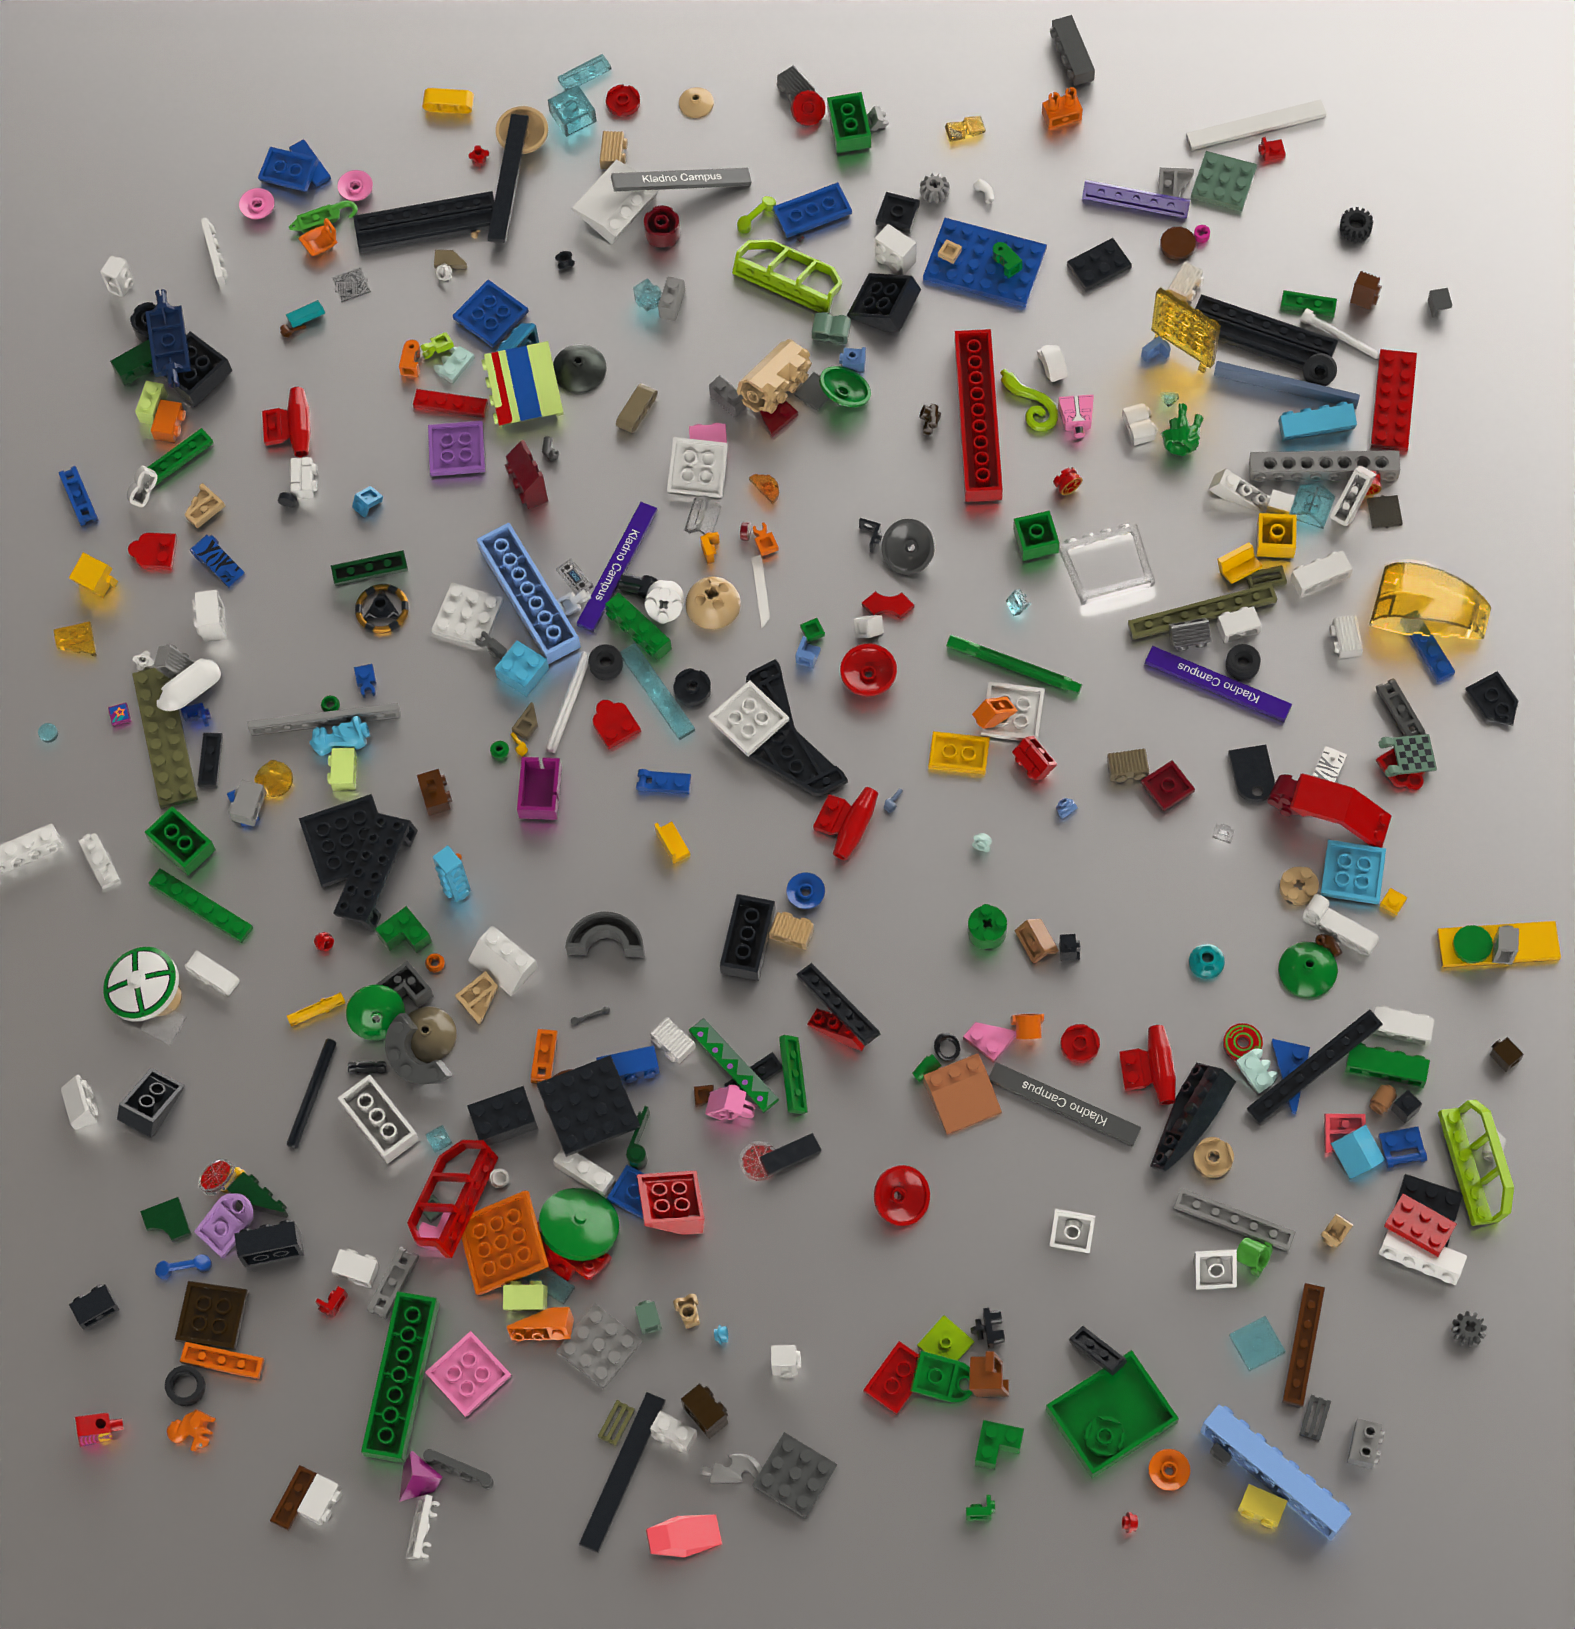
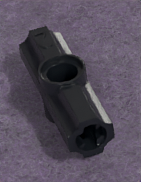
(636, 584)

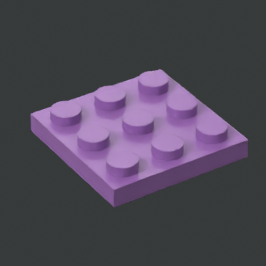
(456, 448)

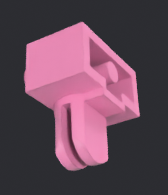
(729, 1104)

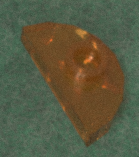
(766, 485)

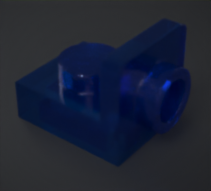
(196, 711)

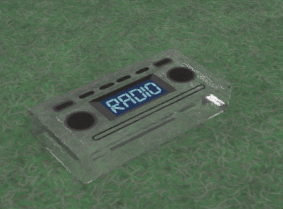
(574, 577)

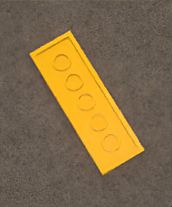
(1536, 943)

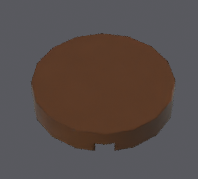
(1178, 243)

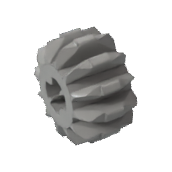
(934, 188)

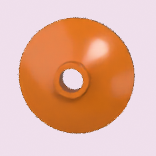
(1169, 1459)

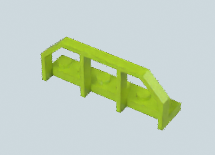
(783, 285)
(1465, 1165)

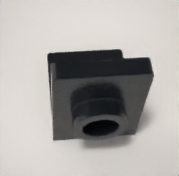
(876, 529)

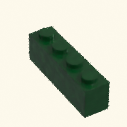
(133, 363)
(369, 568)

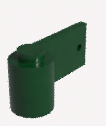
(636, 1153)

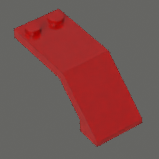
(1341, 806)

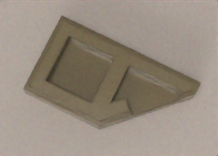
(450, 258)
(526, 723)

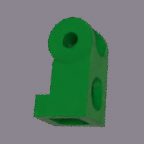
(1007, 258)

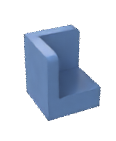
(807, 653)

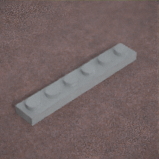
(1234, 1219)

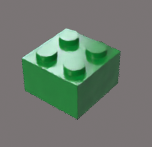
(1036, 535)

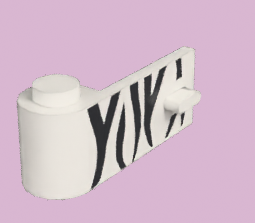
(1329, 764)

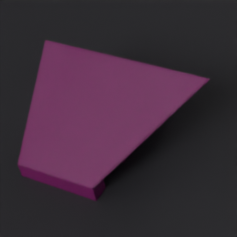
(418, 1478)

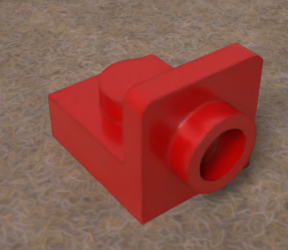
(1272, 149)
(334, 1303)

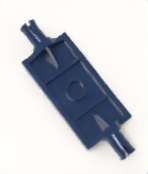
(168, 339)

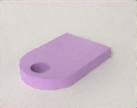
(223, 1221)

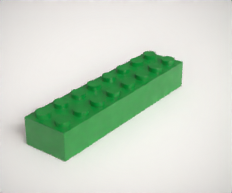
(400, 1377)

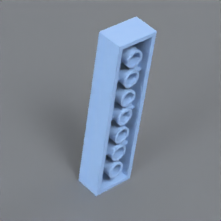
(528, 593)
(1276, 1472)

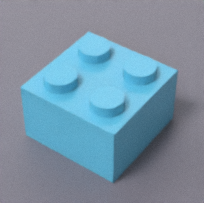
(521, 668)

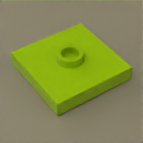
(946, 1340)

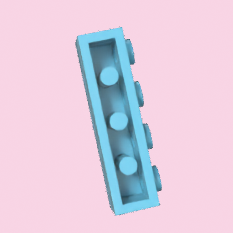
(1317, 421)
(451, 874)

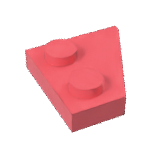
(1340, 1125)

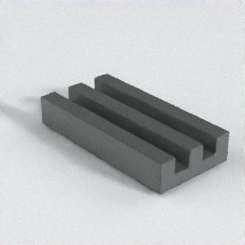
(1319, 1401)

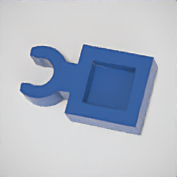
(365, 677)

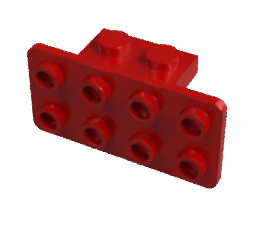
(566, 1268)

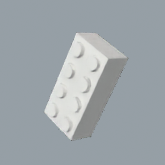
(378, 1119)

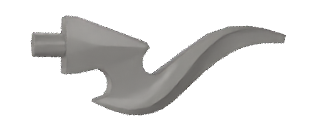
(733, 1473)

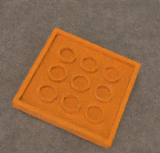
(503, 1243)

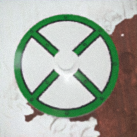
(141, 984)

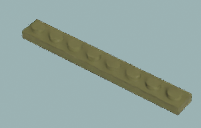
(1208, 609)

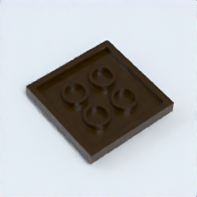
(211, 1315)

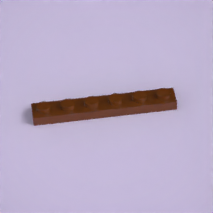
(1303, 1345)

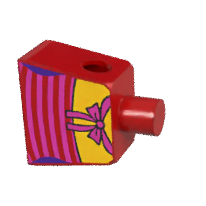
(89, 1428)

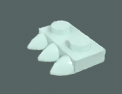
(454, 364)
(1256, 1070)

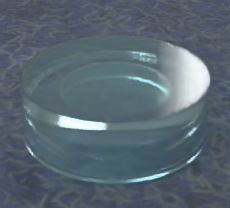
(48, 733)

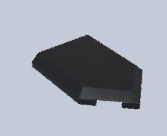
(1494, 698)

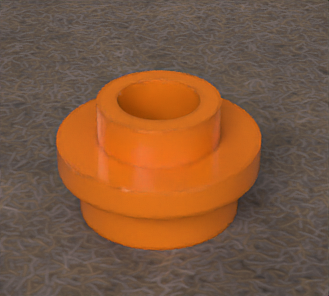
(435, 957)

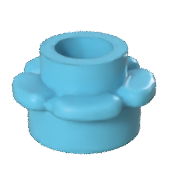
(721, 1334)

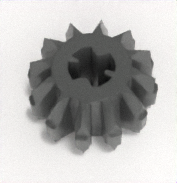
(1471, 1336)

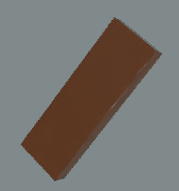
(287, 1508)

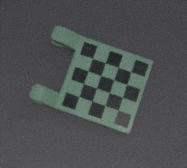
(1412, 754)

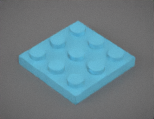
(1353, 872)

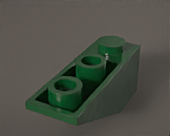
(259, 1198)

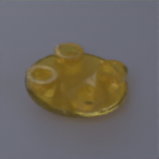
(275, 777)

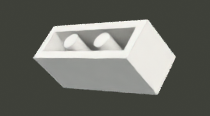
(1353, 495)
(1321, 573)
(1404, 1026)
(585, 1172)

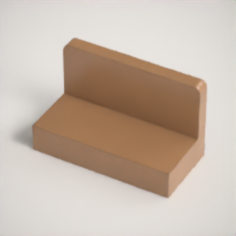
(1036, 939)

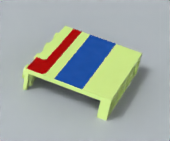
(522, 383)

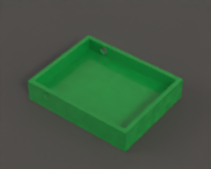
(1125, 1396)

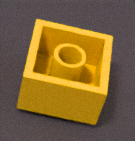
(1276, 535)

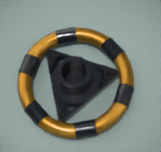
(381, 608)

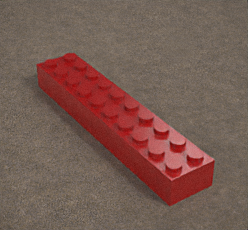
(978, 415)

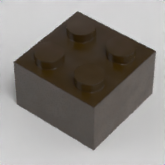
(704, 1410)

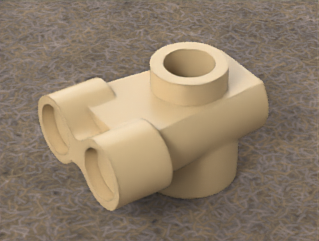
(688, 1310)

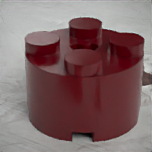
(662, 226)
(1282, 794)

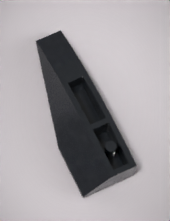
(1192, 1113)

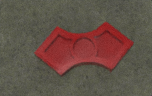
(895, 605)

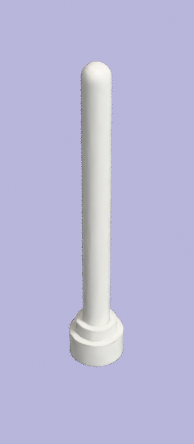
(1309, 317)

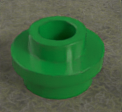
(330, 700)
(499, 754)

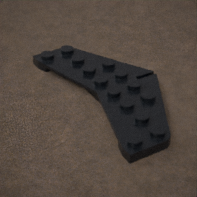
(787, 750)

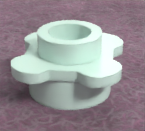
(982, 842)

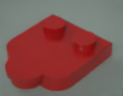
(154, 550)
(614, 723)
(1412, 781)

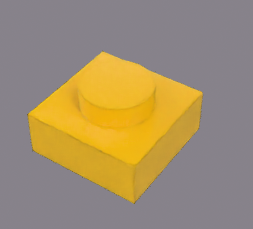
(1393, 901)

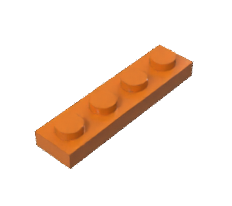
(222, 1360)

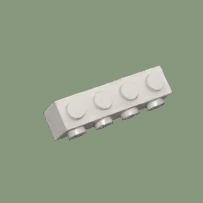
(29, 848)
(1445, 1267)

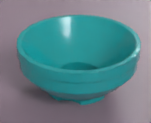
(1206, 969)

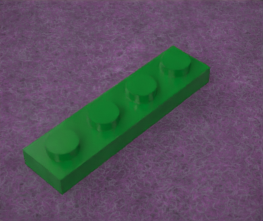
(181, 454)
(793, 1074)

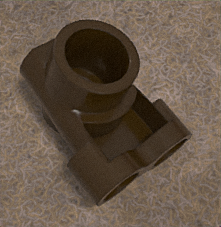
(931, 416)

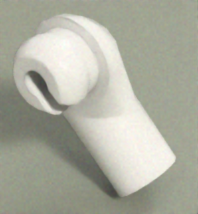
(987, 189)

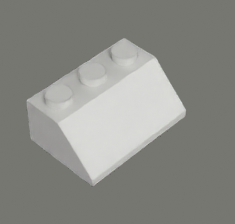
(502, 960)

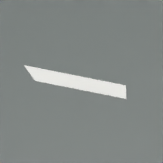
(761, 589)

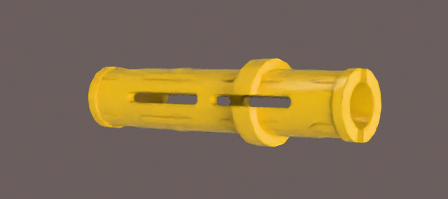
(320, 1007)

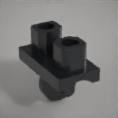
(990, 1318)

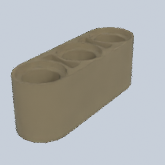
(636, 408)

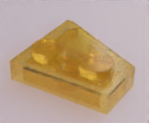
(76, 638)

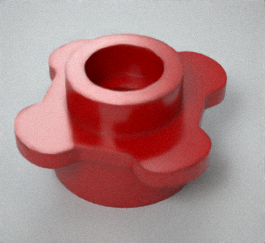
(479, 159)

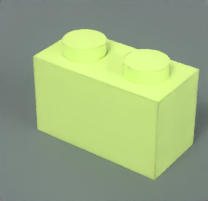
(149, 401)
(343, 769)
(525, 1297)

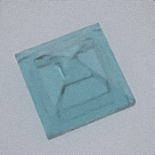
(1169, 398)

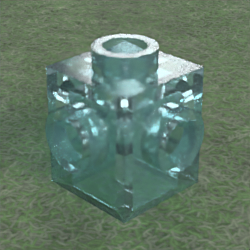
(647, 295)

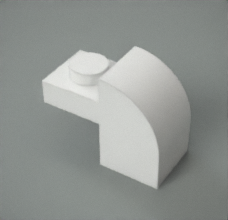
(1053, 362)

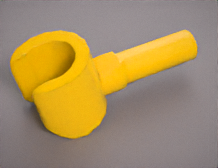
(521, 749)

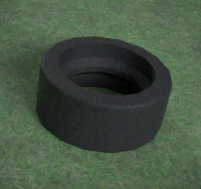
(174, 1374)

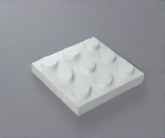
(697, 467)
(467, 614)
(748, 718)
(1027, 718)

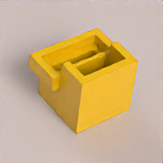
(93, 575)

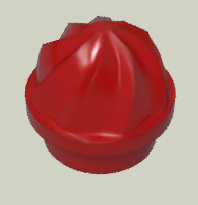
(324, 941)

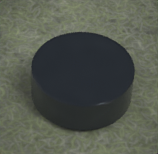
(287, 499)

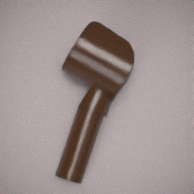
(287, 332)

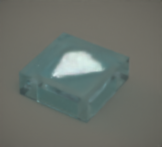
(438, 1138)

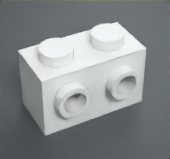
(117, 275)
(785, 1360)
(674, 1432)

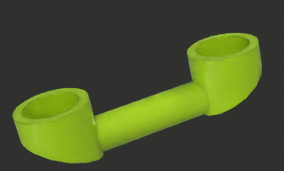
(744, 222)

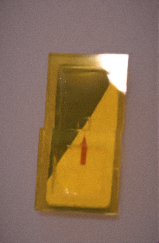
(967, 128)

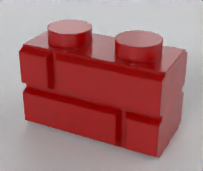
(1034, 758)

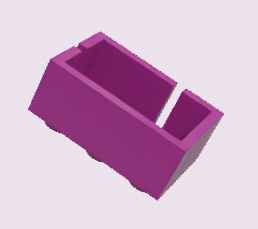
(539, 788)

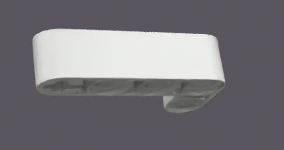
(1340, 927)

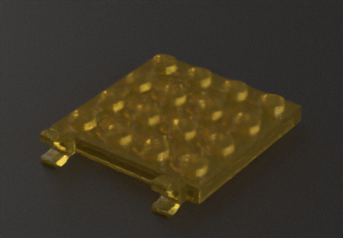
(1185, 328)

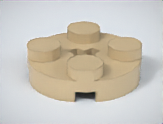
(1293, 894)
(1208, 1167)

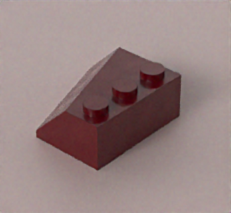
(526, 476)

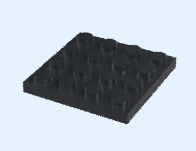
(337, 837)
(588, 1105)

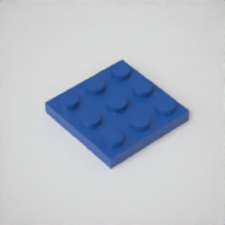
(490, 313)

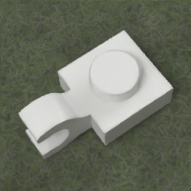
(570, 602)

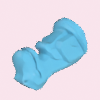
(346, 735)

